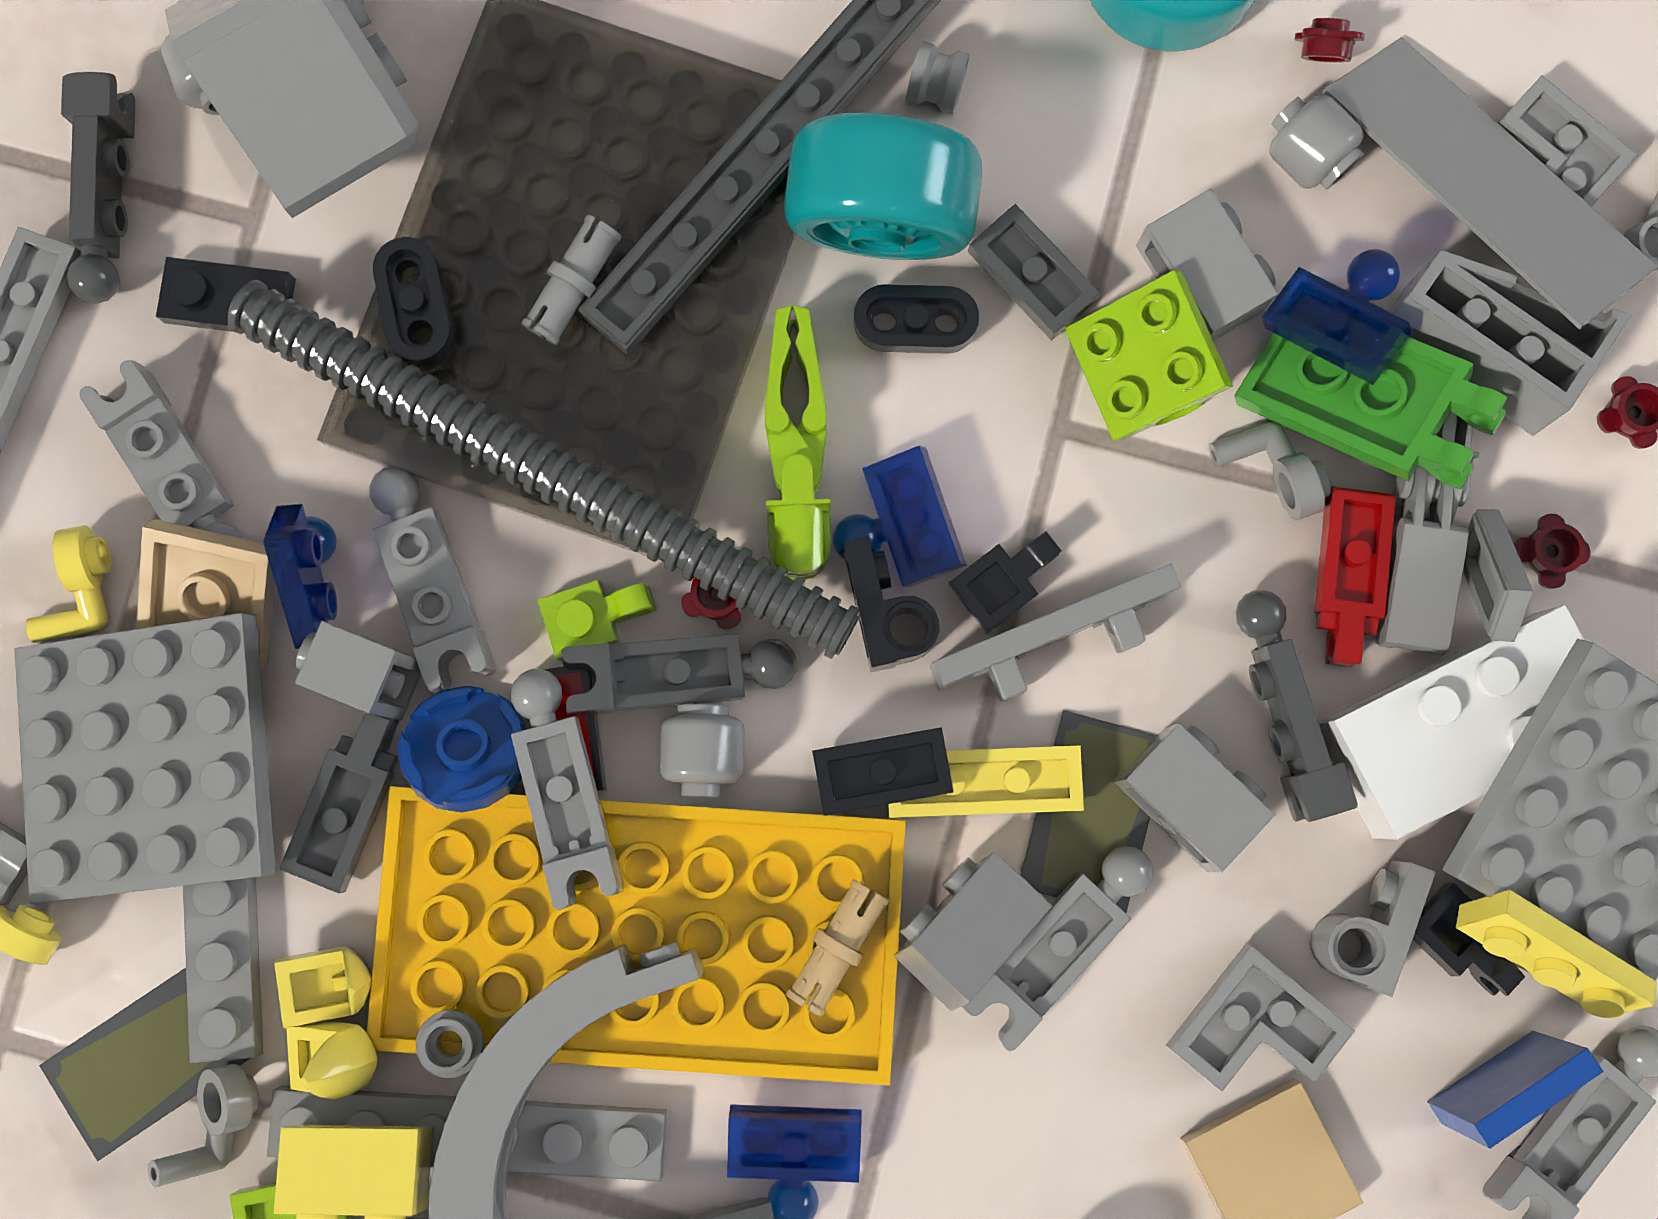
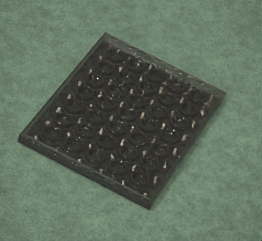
(538, 133)

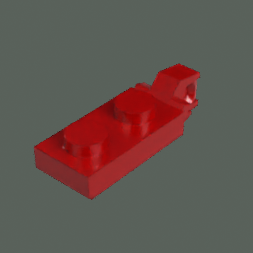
(1353, 570)

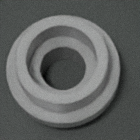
(429, 1046)

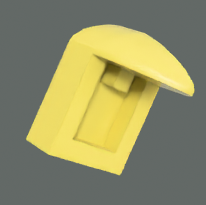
(321, 985)
(330, 1058)

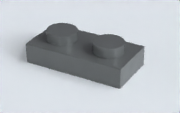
(1033, 272)

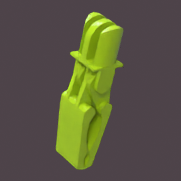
(798, 523)

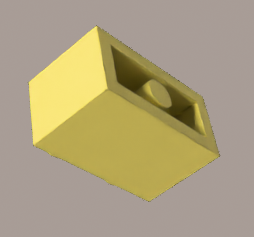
(353, 1171)

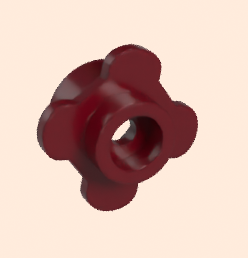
(1328, 40)
(1616, 417)
(1569, 546)
(700, 603)

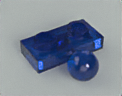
(1342, 322)
(910, 518)
(295, 552)
(795, 1149)

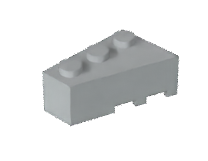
(1508, 334)

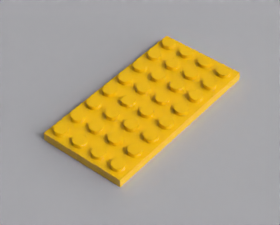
(477, 933)

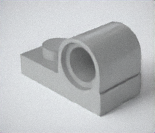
(1385, 937)

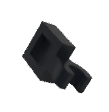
(999, 584)
(1458, 951)

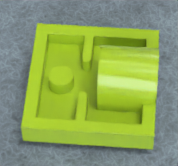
(1148, 357)

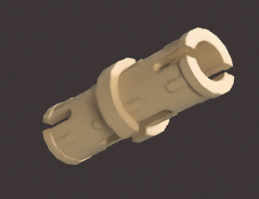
(837, 948)

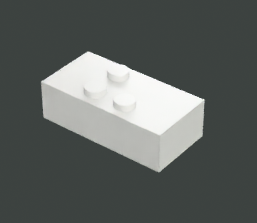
(1446, 728)

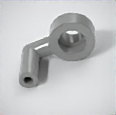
(1298, 481)
(225, 1106)

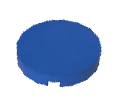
(461, 749)

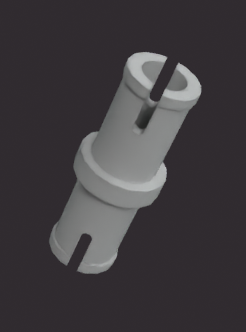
(571, 279)

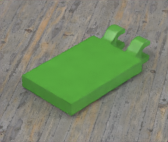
(1379, 423)

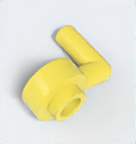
(80, 565)
(28, 934)

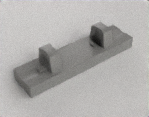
(1111, 607)

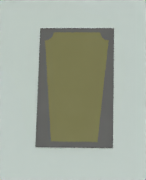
(1079, 841)
(129, 1069)

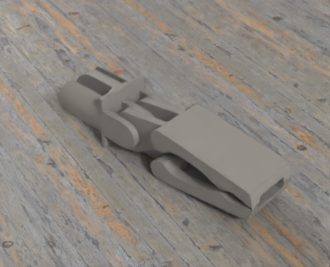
(1426, 557)

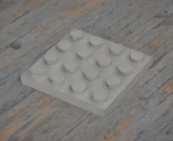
(144, 759)
(1579, 809)

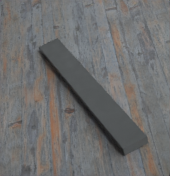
(747, 168)

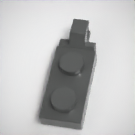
(343, 806)

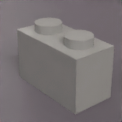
(1217, 263)
(357, 671)
(1196, 796)
(971, 929)

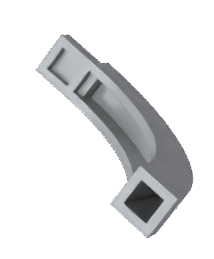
(483, 1118)

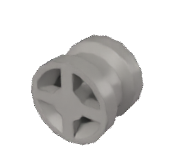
(937, 77)

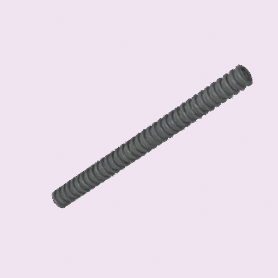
(540, 466)

